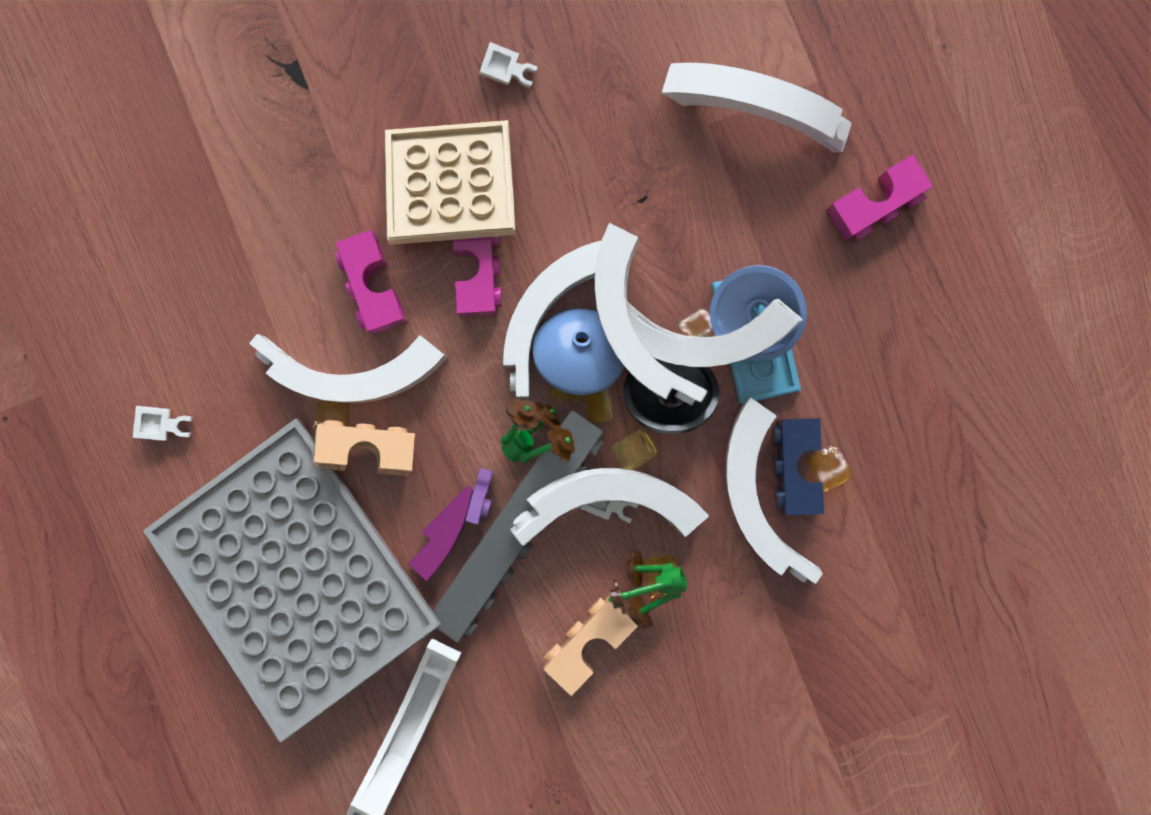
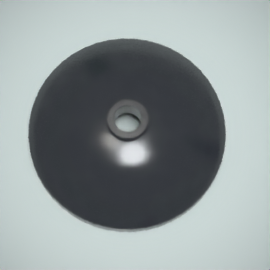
(653, 413)

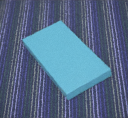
(764, 378)

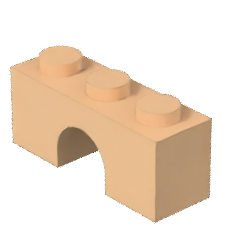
(391, 447)
(567, 663)

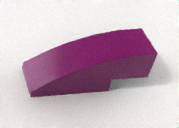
(444, 534)

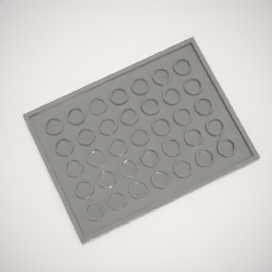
(291, 580)

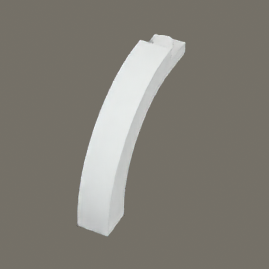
(758, 95)
(538, 299)
(611, 299)
(751, 339)
(377, 384)
(740, 473)
(604, 485)
(405, 730)

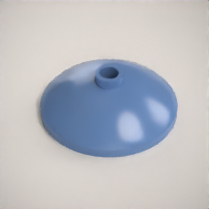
(754, 285)
(575, 365)

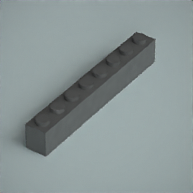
(499, 547)

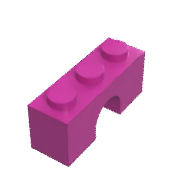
(902, 185)
(359, 257)
(479, 294)

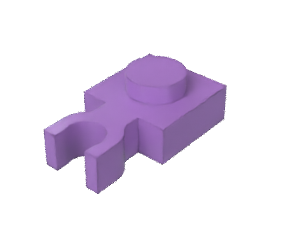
(479, 504)

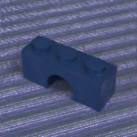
(794, 493)

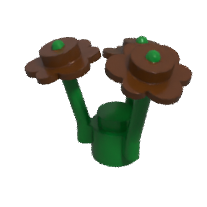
(518, 444)
(670, 582)

